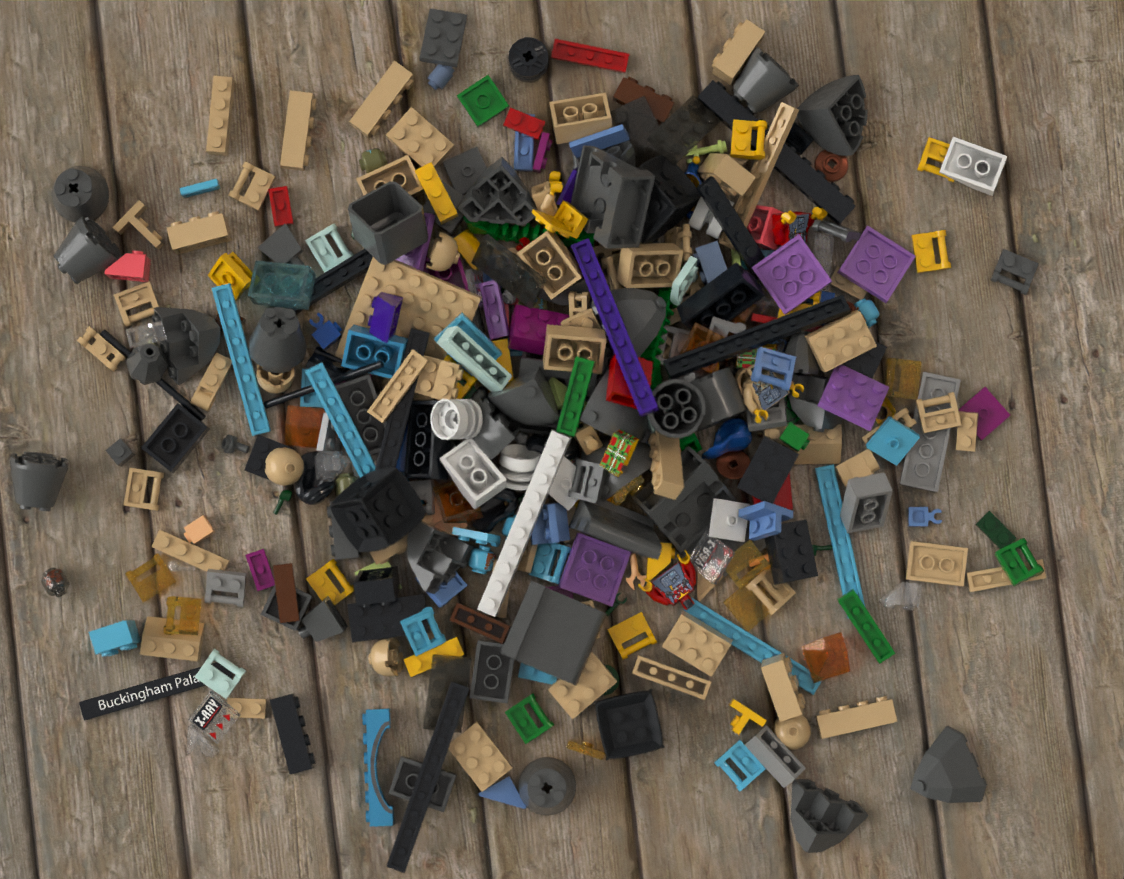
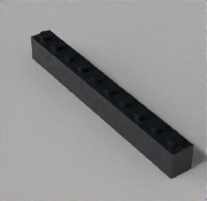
(789, 164)

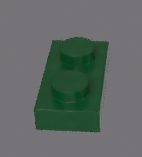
(995, 530)

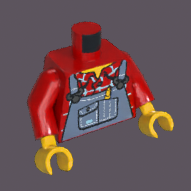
(792, 223)
(674, 584)

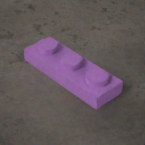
(494, 310)

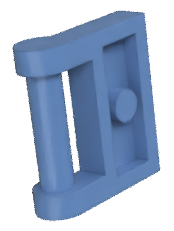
(774, 362)

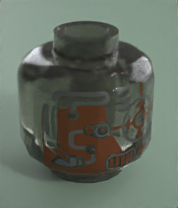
(55, 582)

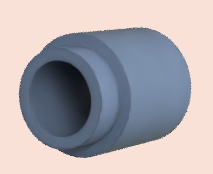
(440, 76)

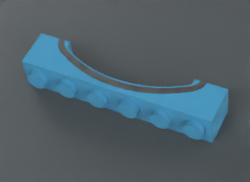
(376, 723)

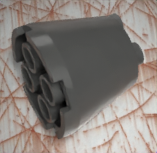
(762, 82)
(88, 201)
(86, 250)
(277, 341)
(686, 408)
(37, 479)
(556, 774)

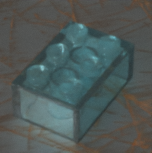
(282, 285)

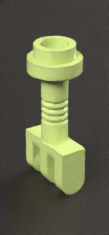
(720, 147)

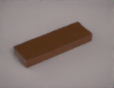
(286, 593)

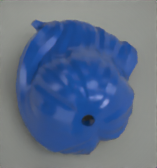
(730, 437)

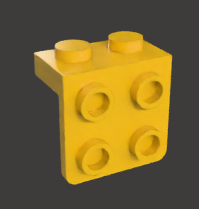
(566, 221)

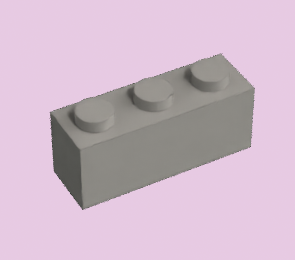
(775, 756)

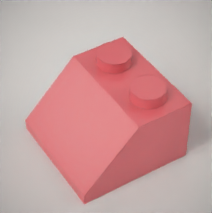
(761, 227)
(130, 267)

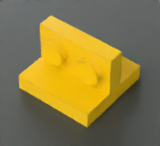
(231, 270)
(740, 721)

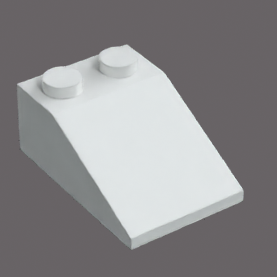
(973, 165)
(473, 473)

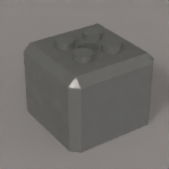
(388, 222)

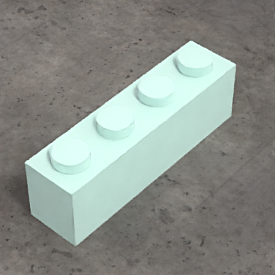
(474, 359)

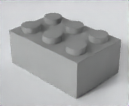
(866, 502)

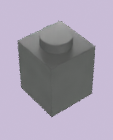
(120, 452)

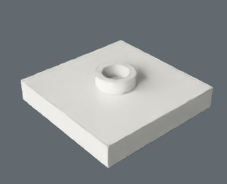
(563, 484)
(725, 521)

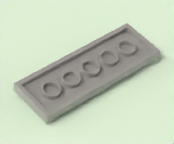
(926, 458)

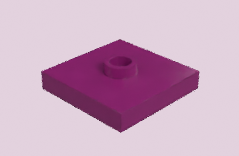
(989, 412)

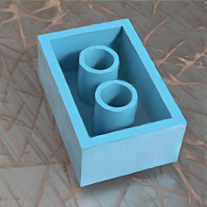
(115, 637)

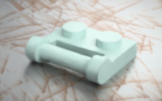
(323, 251)
(684, 280)
(215, 678)

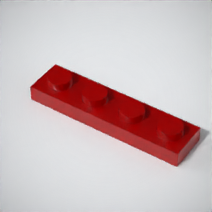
(590, 56)

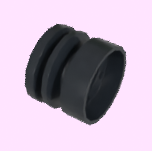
(531, 70)

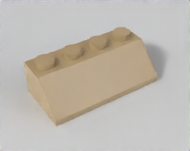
(823, 446)

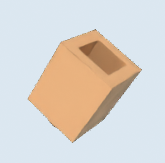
(198, 530)

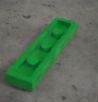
(575, 396)
(866, 626)

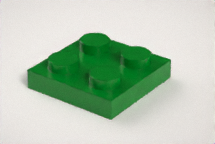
(482, 101)

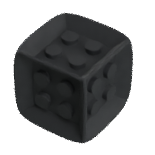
(670, 198)
(378, 510)
(629, 724)

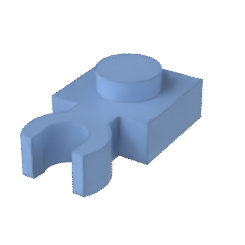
(920, 516)

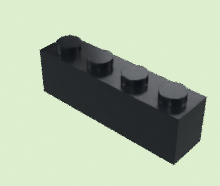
(292, 734)

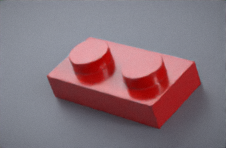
(524, 124)
(280, 206)

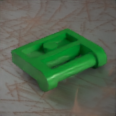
(1013, 564)
(524, 723)

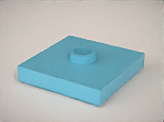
(892, 440)

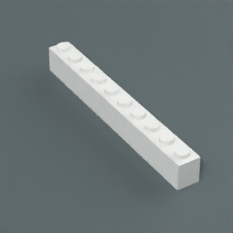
(524, 523)

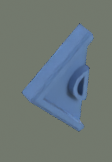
(504, 792)

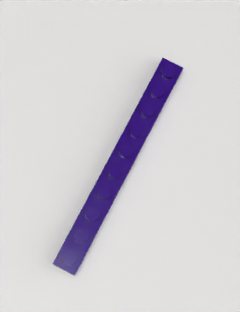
(614, 327)

